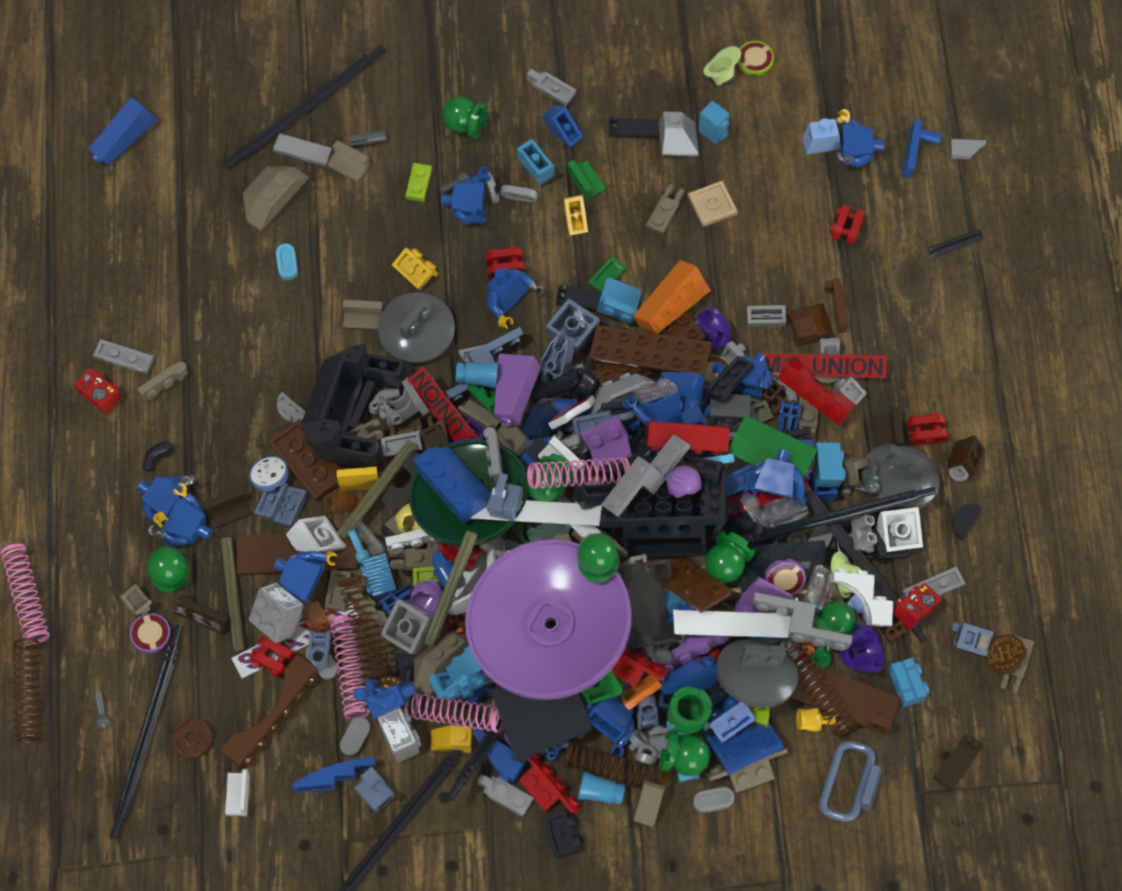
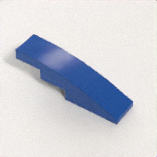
(326, 778)

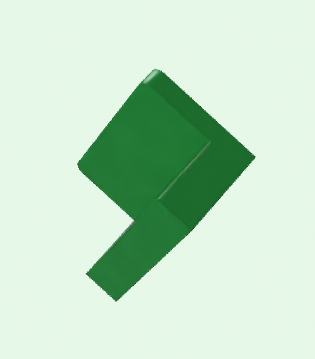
(585, 179)

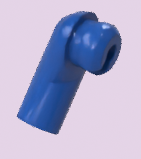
(554, 750)

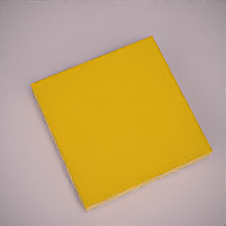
(357, 478)

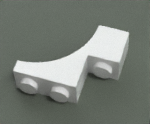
(877, 611)

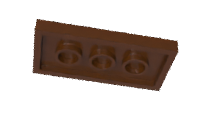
(314, 474)

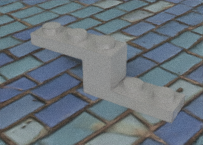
(645, 475)
(801, 621)

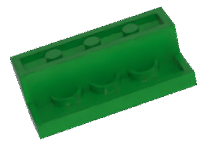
(758, 441)

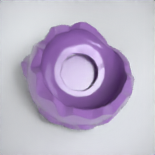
(683, 481)
(427, 595)

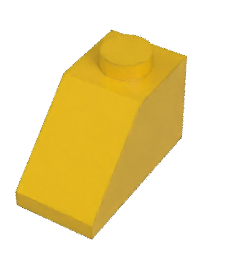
(451, 738)

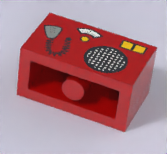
(97, 390)
(916, 605)

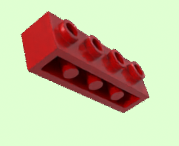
(698, 436)

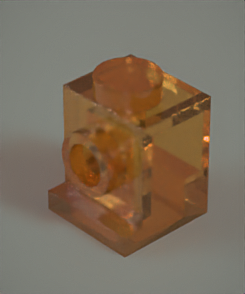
(316, 617)

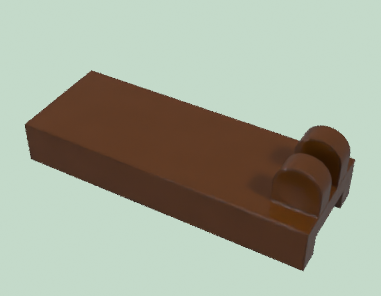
(835, 288)

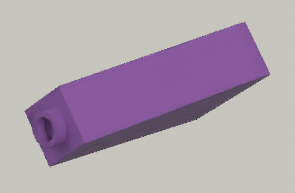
(514, 386)

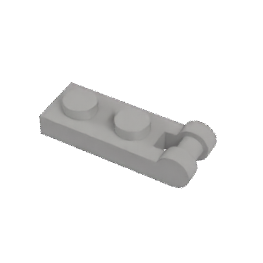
(493, 453)

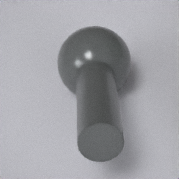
(460, 178)
(102, 721)

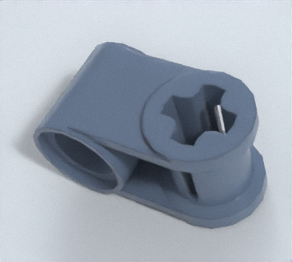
(319, 646)
(647, 713)

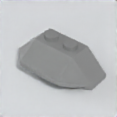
(618, 390)

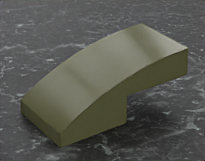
(759, 409)

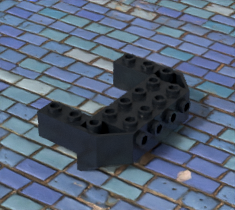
(335, 401)

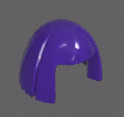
(714, 327)
(864, 652)

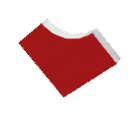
(570, 412)

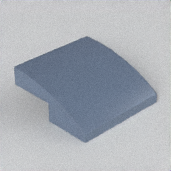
(282, 505)

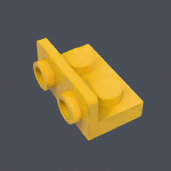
(414, 267)

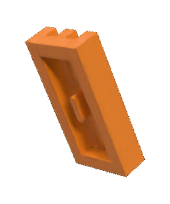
(643, 689)

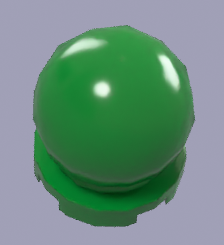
(463, 115)
(554, 493)
(597, 557)
(728, 558)
(168, 569)
(837, 618)
(689, 710)
(686, 754)

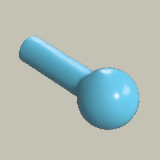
(361, 553)

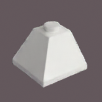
(900, 529)
(315, 535)

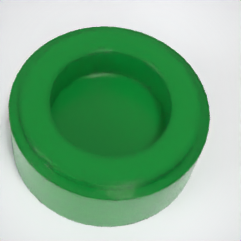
(822, 657)

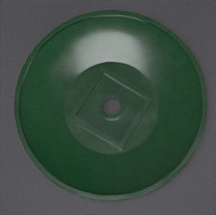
(440, 522)

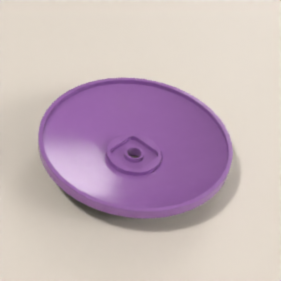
(516, 602)

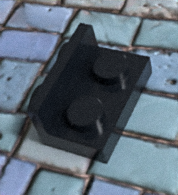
(564, 833)

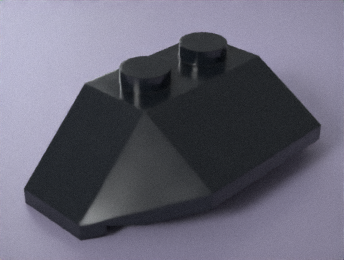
(806, 553)

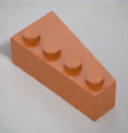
(672, 297)

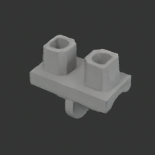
(862, 533)

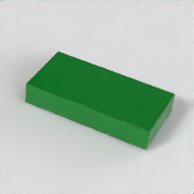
(611, 269)

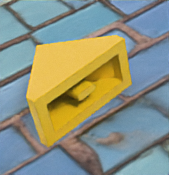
(575, 215)

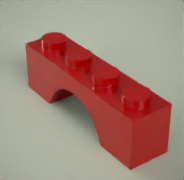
(832, 404)

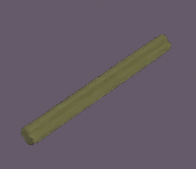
(376, 490)
(450, 588)
(232, 594)

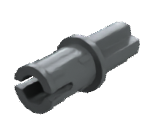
(367, 138)

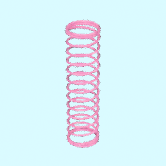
(538, 470)
(13, 556)
(346, 625)
(491, 721)

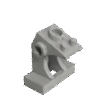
(401, 408)

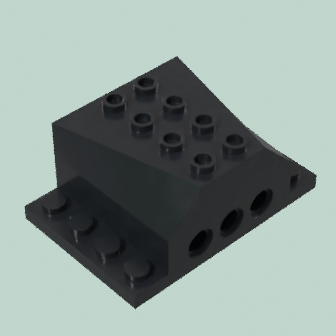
(666, 524)

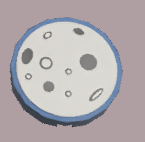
(269, 473)

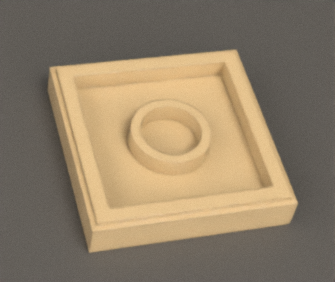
(712, 203)

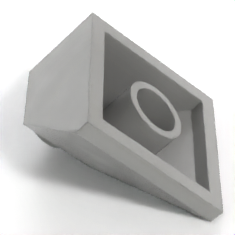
(677, 135)

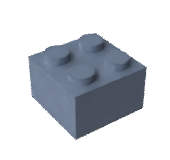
(575, 323)

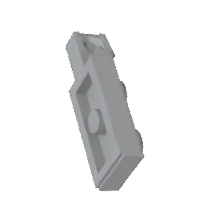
(551, 86)
(505, 794)

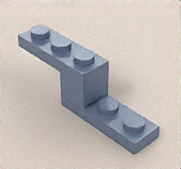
(483, 355)

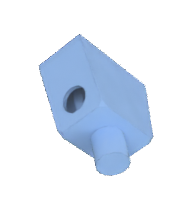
(821, 137)

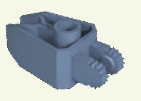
(557, 358)

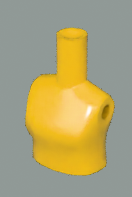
(811, 720)

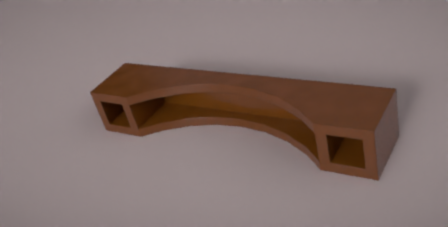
(243, 745)

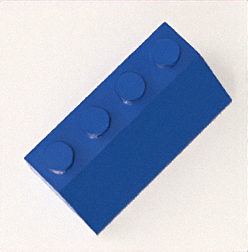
(452, 482)

